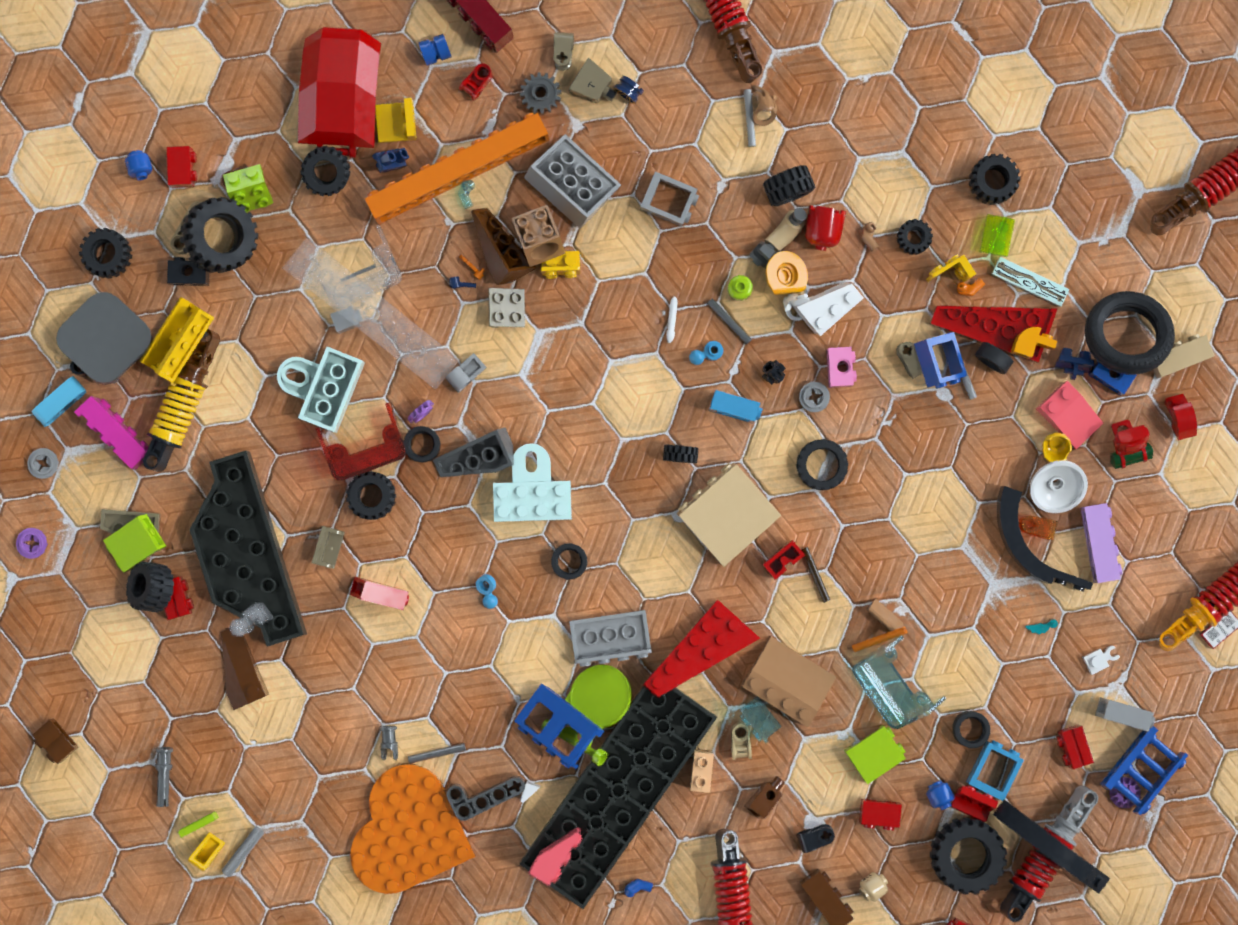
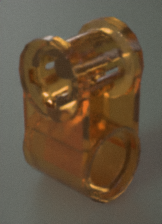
(1041, 527)

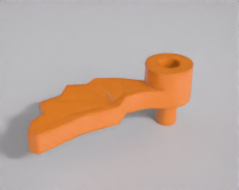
(478, 274)

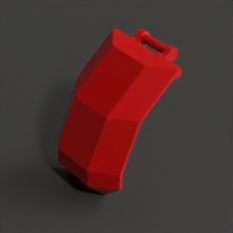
(338, 89)

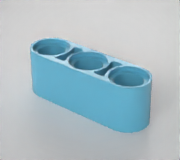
(58, 401)

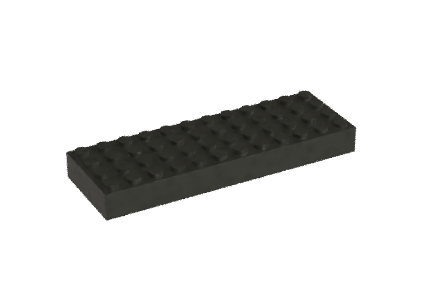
(618, 796)

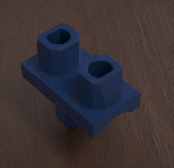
(391, 159)
(1074, 365)

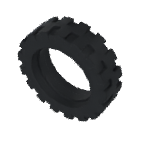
(829, 445)

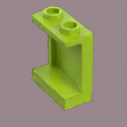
(134, 543)
(876, 754)

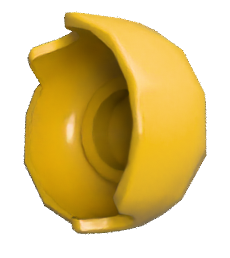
(1056, 447)

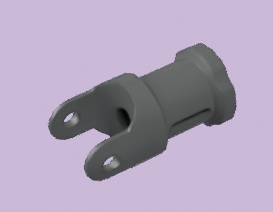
(389, 741)

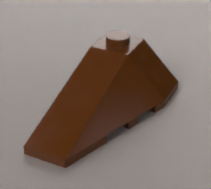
(502, 255)
(241, 672)

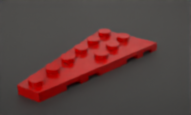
(994, 324)
(706, 644)

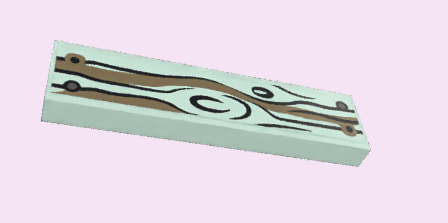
(1030, 282)

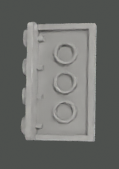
(610, 637)

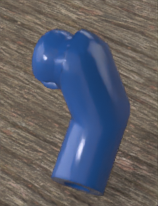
(637, 885)

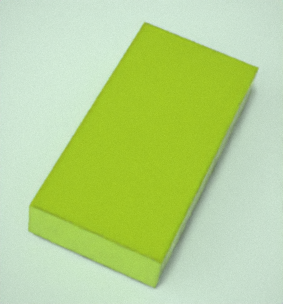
(198, 824)

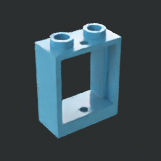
(735, 407)
(972, 778)

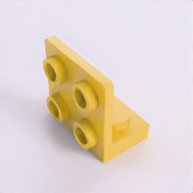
(396, 121)
(566, 264)
(961, 264)

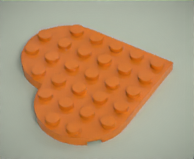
(409, 833)

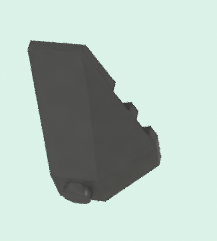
(484, 455)

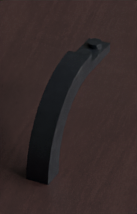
(1012, 538)
(1051, 846)

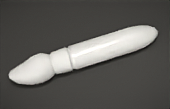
(672, 319)

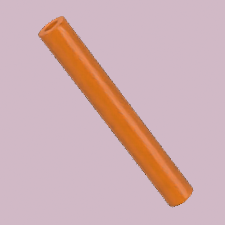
(879, 639)

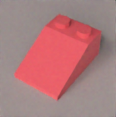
(1070, 414)

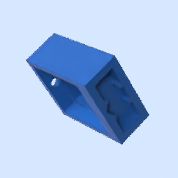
(929, 364)

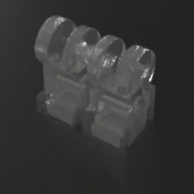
(256, 614)

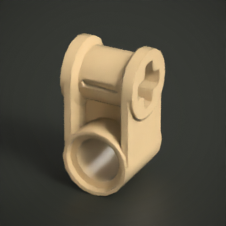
(740, 744)

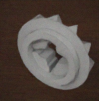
(818, 388)
(34, 465)

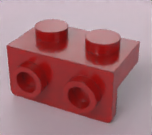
(973, 803)

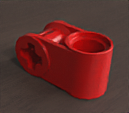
(476, 82)

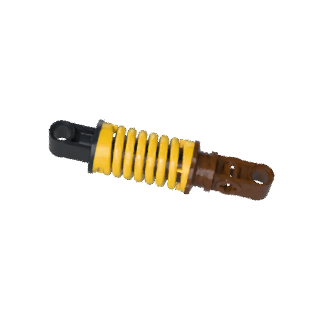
(180, 404)

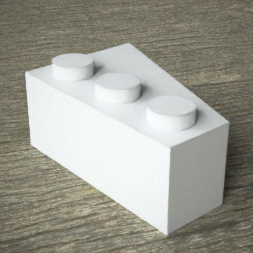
(828, 307)

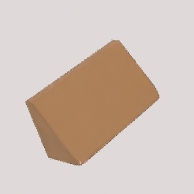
(884, 616)

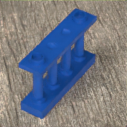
(1124, 766)

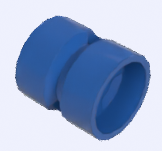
(434, 49)

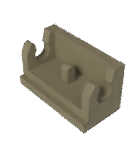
(328, 547)

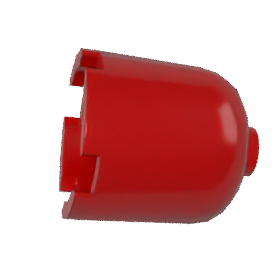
(824, 227)

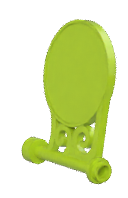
(603, 697)

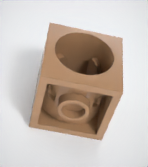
(538, 235)

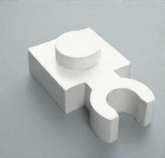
(1098, 660)

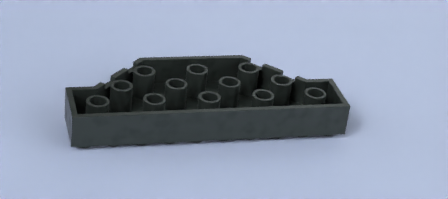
(242, 549)

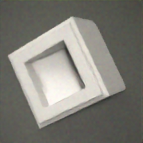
(529, 789)

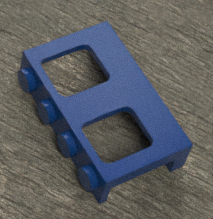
(563, 715)

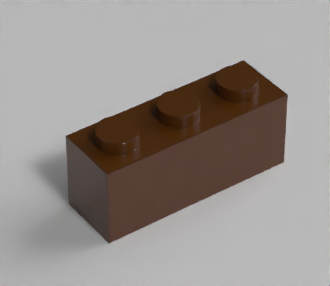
(827, 898)

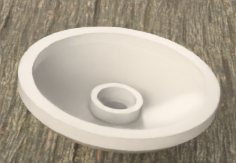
(1059, 495)

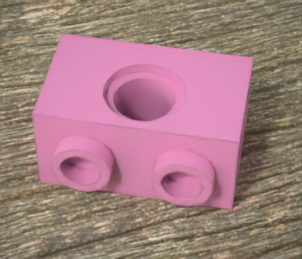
(838, 378)

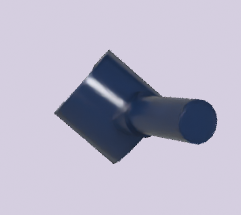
(455, 283)

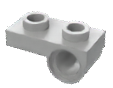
(465, 373)

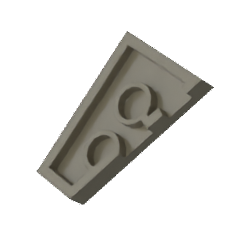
(114, 520)

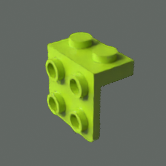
(248, 188)

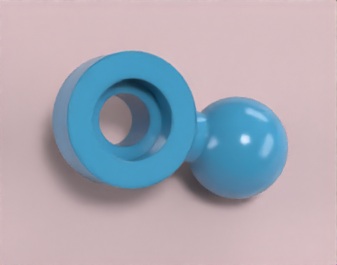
(697, 357)
(489, 600)

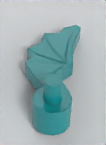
(1042, 628)

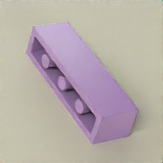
(1100, 543)

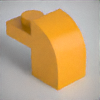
(1028, 339)

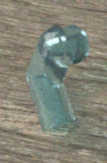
(464, 191)

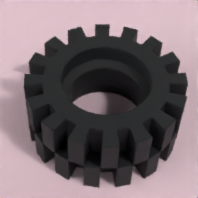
(914, 225)
(680, 454)

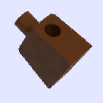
(759, 804)

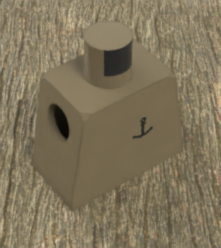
(592, 83)

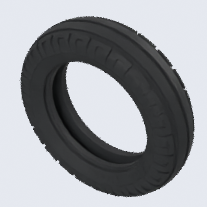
(1140, 304)

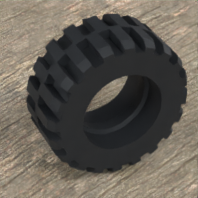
(241, 226)
(992, 865)

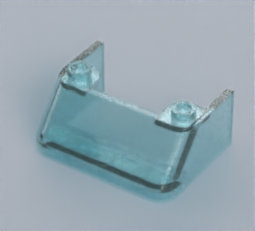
(889, 690)

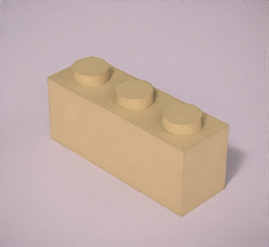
(1185, 355)

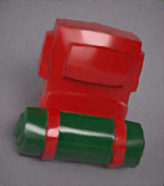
(1130, 445)

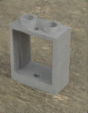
(692, 200)
(1125, 714)

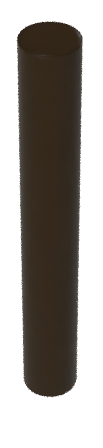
(815, 574)

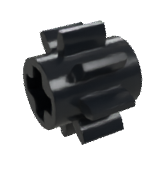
(773, 372)

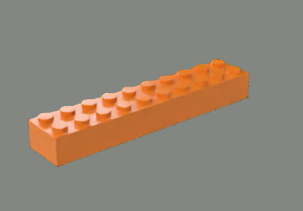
(461, 166)

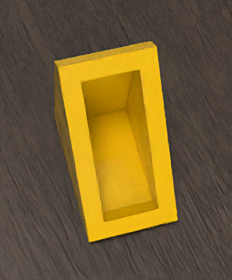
(206, 852)

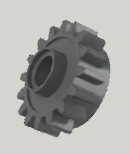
(536, 84)

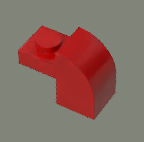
(1183, 416)

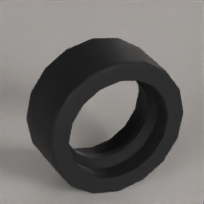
(994, 358)
(436, 444)
(554, 561)
(985, 729)

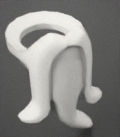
(794, 300)

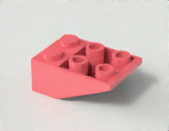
(549, 860)

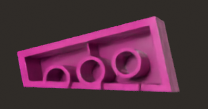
(113, 431)

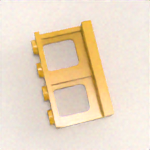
(176, 339)

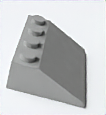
(572, 181)

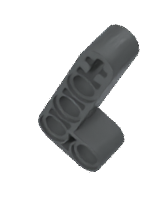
(488, 794)

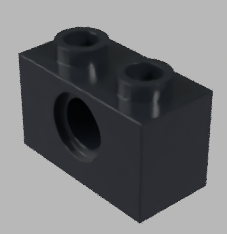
(176, 274)

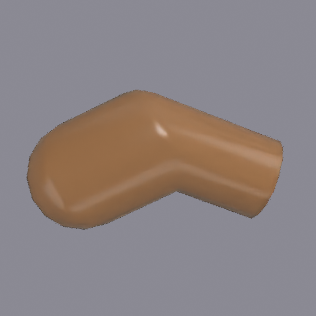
(867, 235)

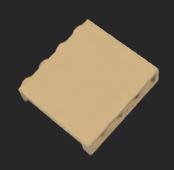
(728, 513)

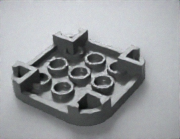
(104, 338)

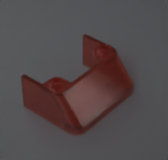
(347, 466)

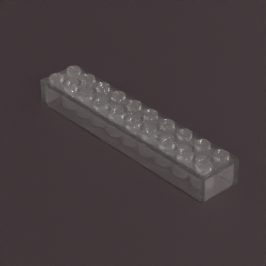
(370, 313)

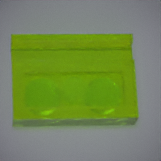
(997, 235)

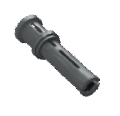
(163, 766)

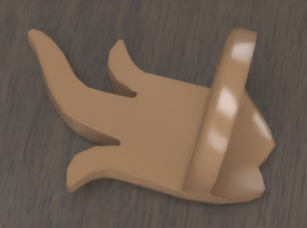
(766, 104)

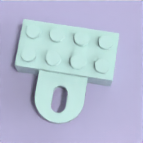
(325, 387)
(532, 494)

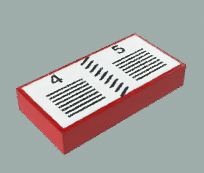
(1215, 635)

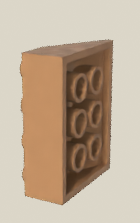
(789, 681)

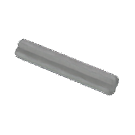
(243, 851)

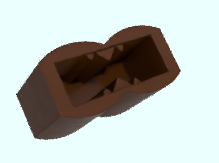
(54, 741)

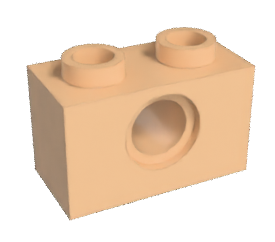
(701, 771)

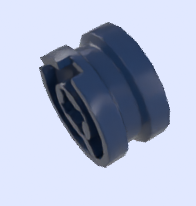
(628, 89)

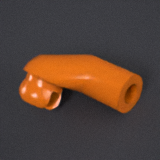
(968, 289)

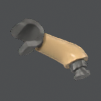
(780, 237)

